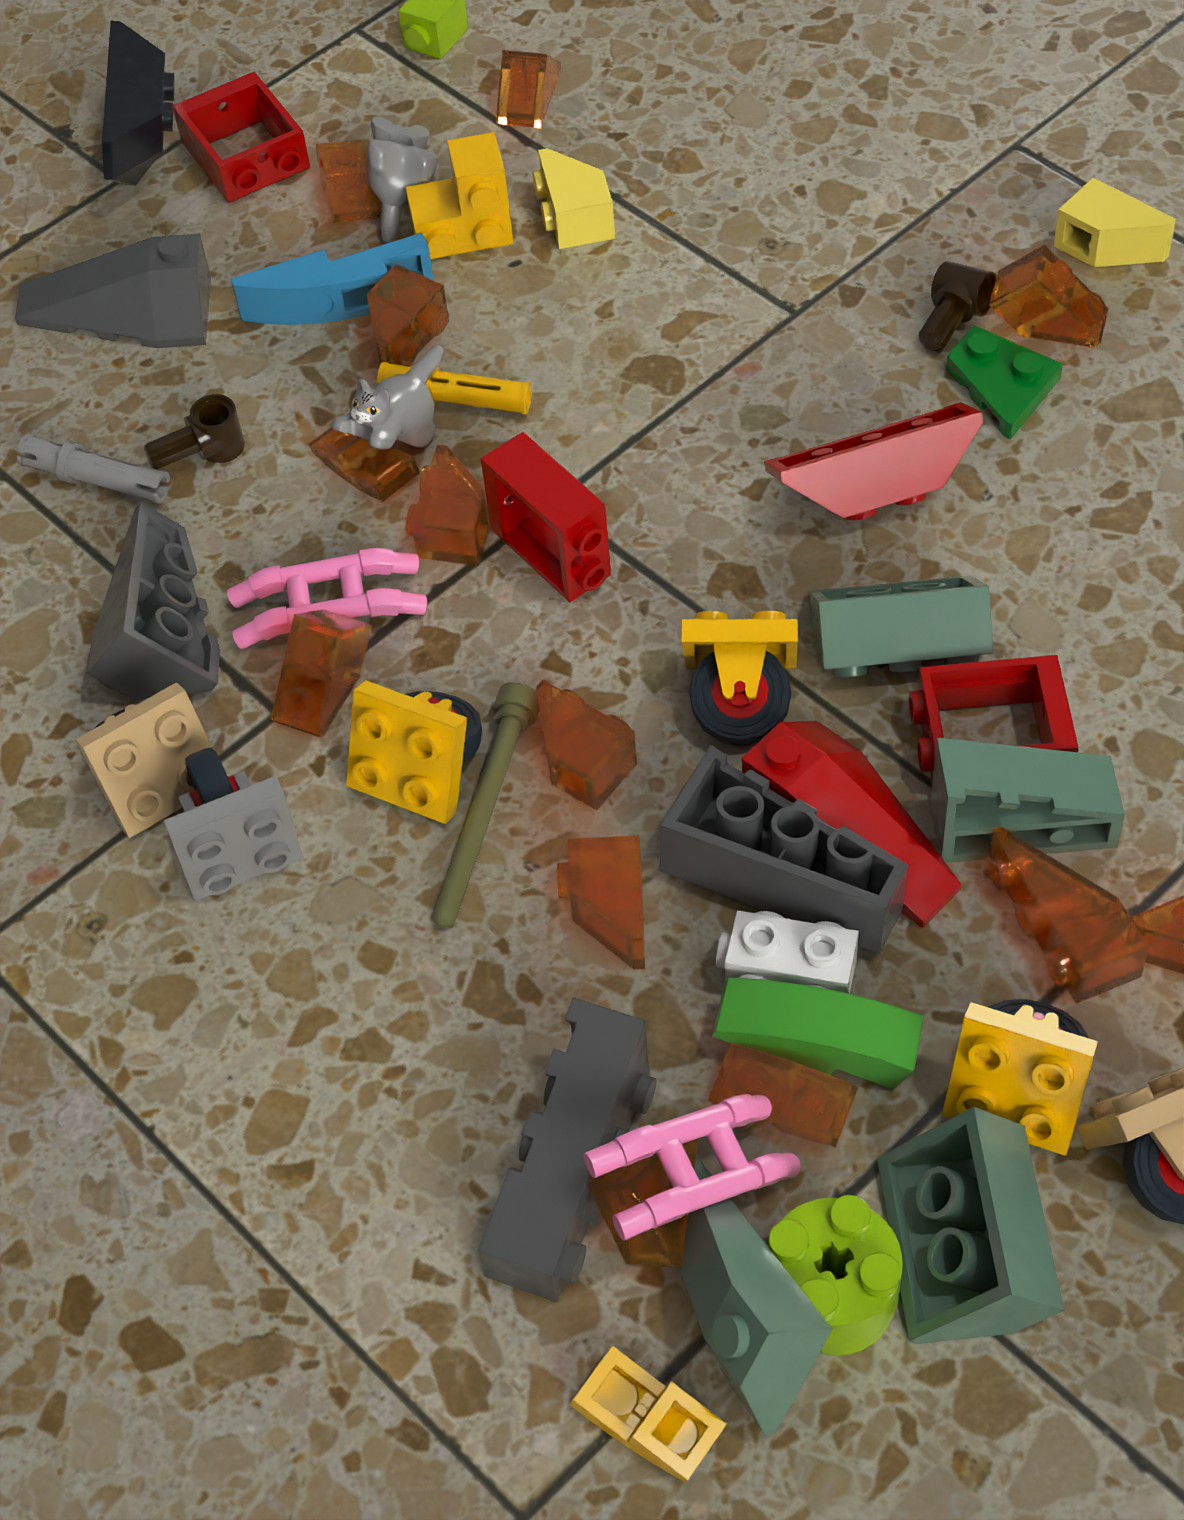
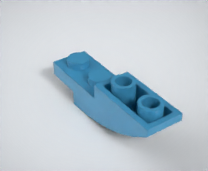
(324, 291)

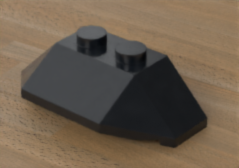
(134, 105)

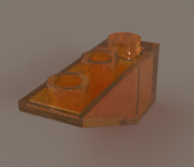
(1079, 925)

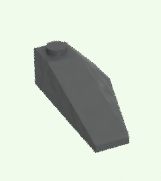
(139, 291)
(151, 615)

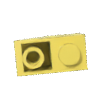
(576, 200)
(1112, 228)

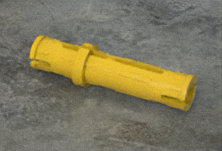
(470, 389)

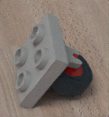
(230, 827)

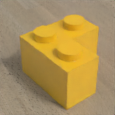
(469, 208)

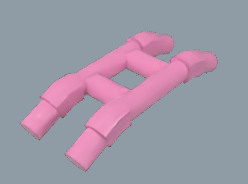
(352, 605)
(688, 1191)

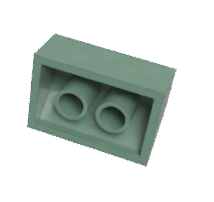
(901, 624)
(969, 1230)

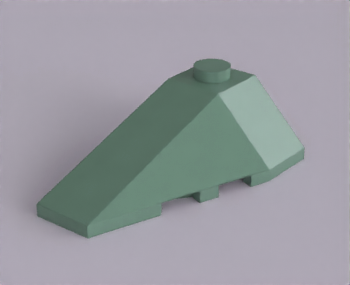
(749, 1310)

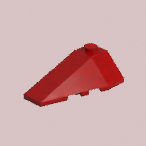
(840, 782)

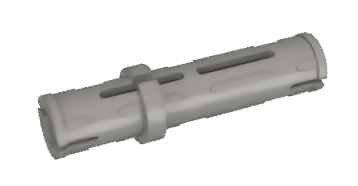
(74, 463)

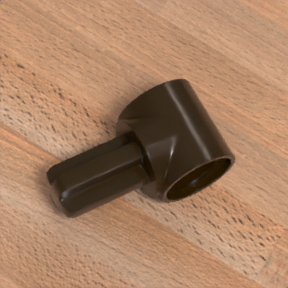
(957, 295)
(209, 430)

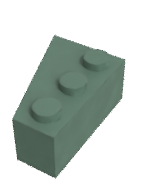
(1038, 794)

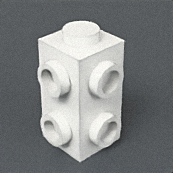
(789, 951)

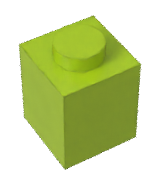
(432, 25)

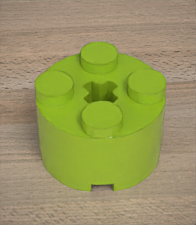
(847, 1241)

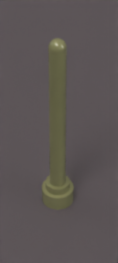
(514, 710)

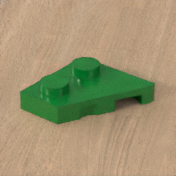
(1002, 376)

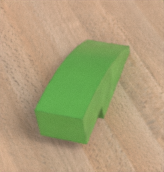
(820, 1028)

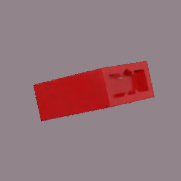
(246, 104)
(547, 516)
(993, 684)

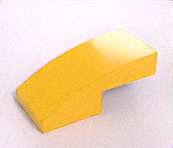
(647, 1416)

